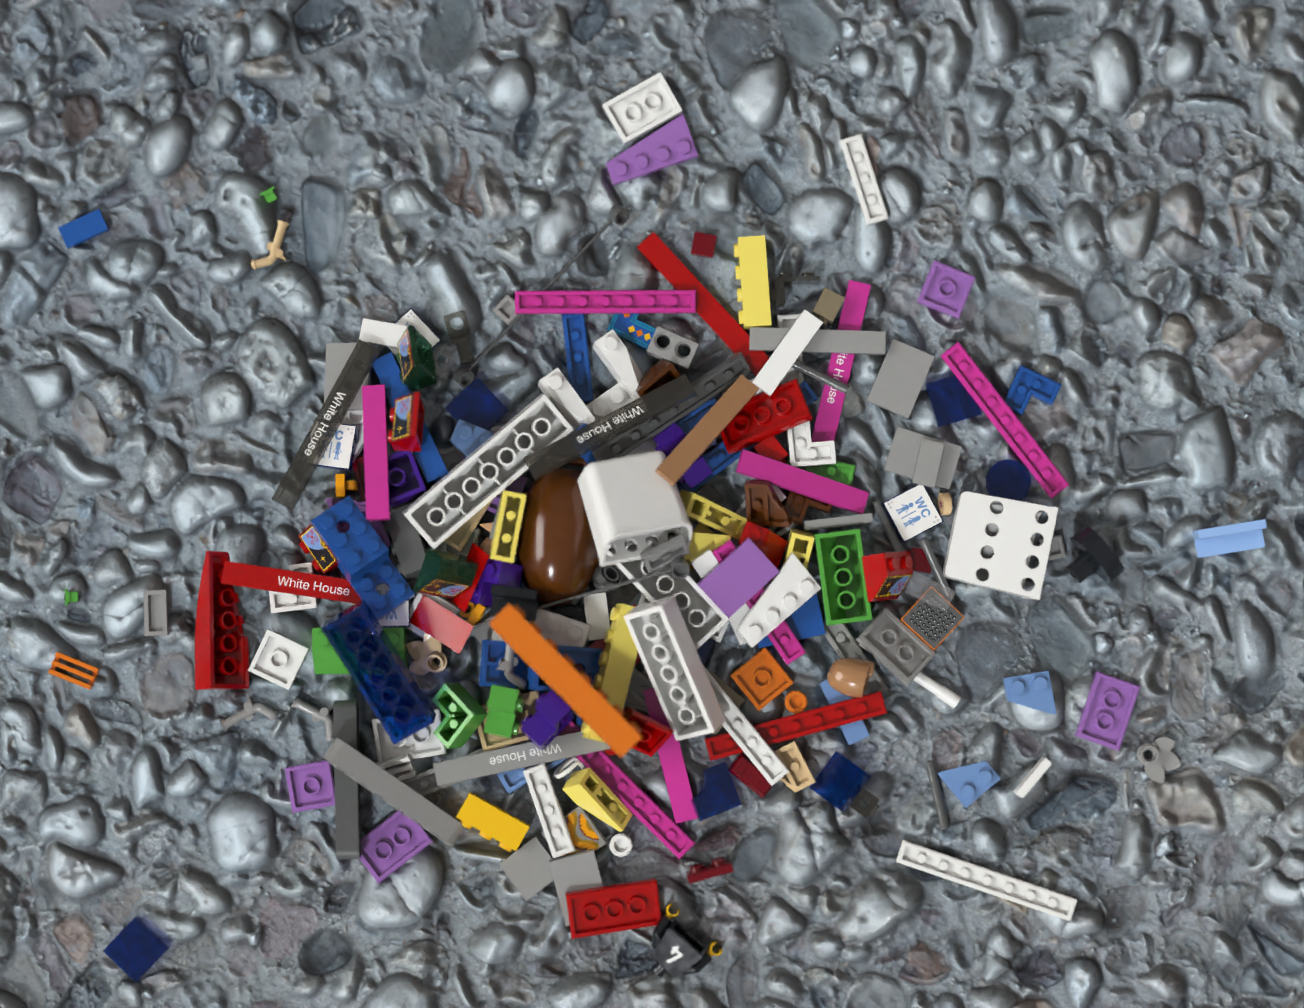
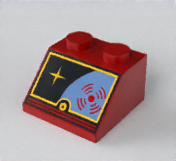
(407, 423)
(323, 557)
(886, 574)

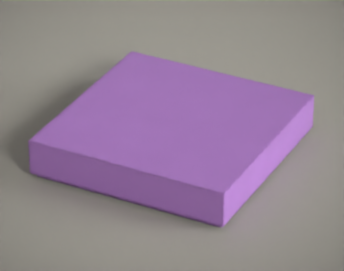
(946, 289)
(310, 786)

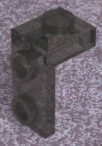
(777, 293)

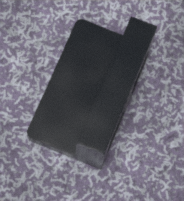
(525, 598)

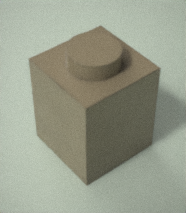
(828, 306)

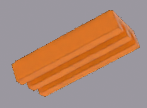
(56, 663)

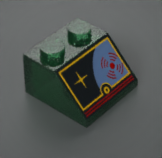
(416, 360)
(445, 574)

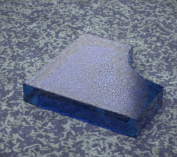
(717, 793)

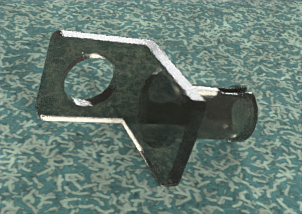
(460, 337)

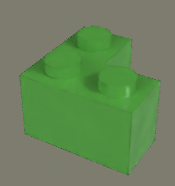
(503, 712)
(461, 713)

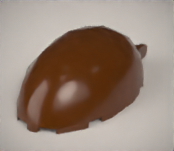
(556, 537)

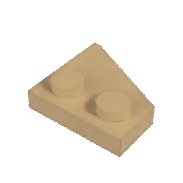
(800, 773)

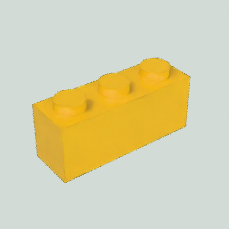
(492, 822)

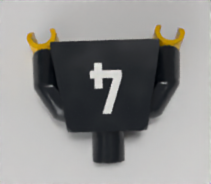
(678, 949)

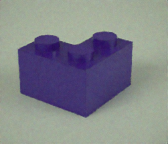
(668, 441)
(496, 573)
(548, 721)

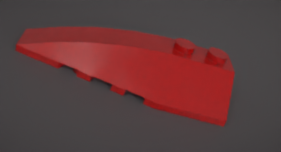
(219, 634)

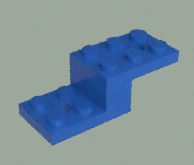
(362, 557)
(494, 651)

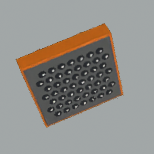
(931, 623)

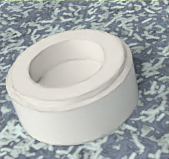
(620, 844)

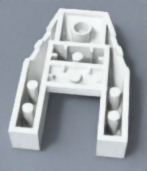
(624, 370)

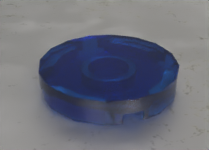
(1008, 480)

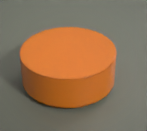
(795, 701)

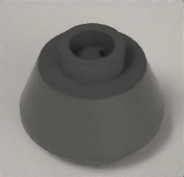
(606, 576)

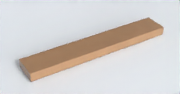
(707, 430)

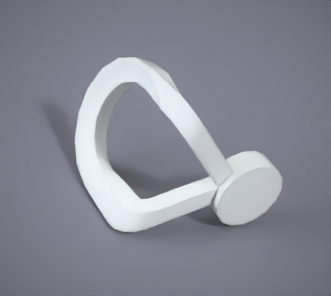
(557, 773)

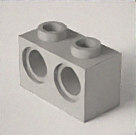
(670, 352)

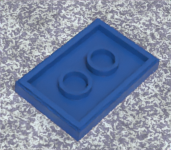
(803, 622)

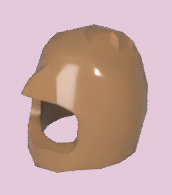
(850, 676)

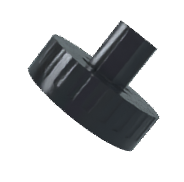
(1094, 557)

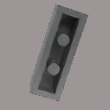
(406, 543)

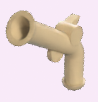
(273, 247)

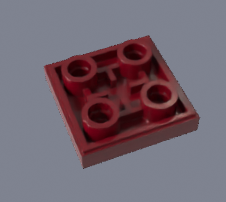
(718, 867)

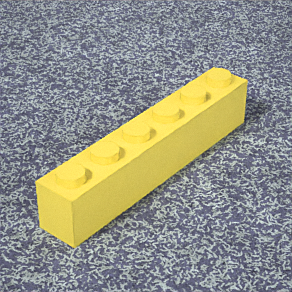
(616, 664)

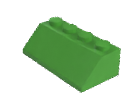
(842, 577)
(328, 662)

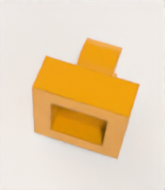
(343, 485)
(475, 614)

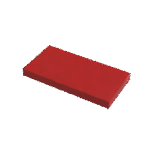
(767, 417)
(613, 908)

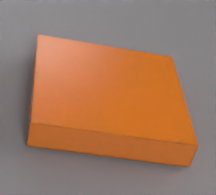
(761, 679)

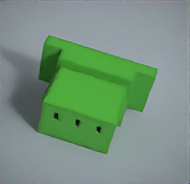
(269, 195)
(71, 597)

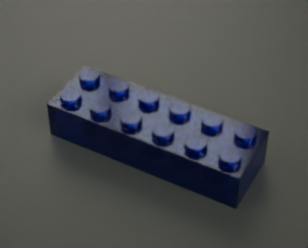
(379, 671)

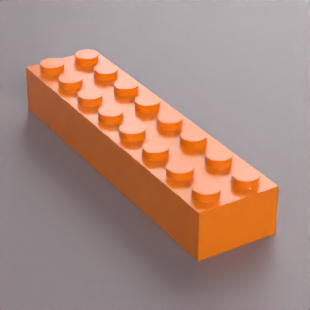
(565, 681)

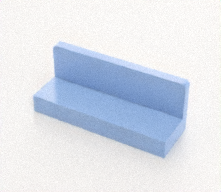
(1229, 538)

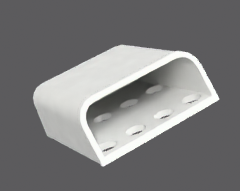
(631, 503)
(994, 543)

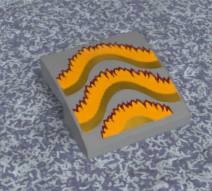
(582, 831)

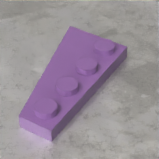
(658, 151)

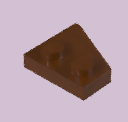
(764, 505)

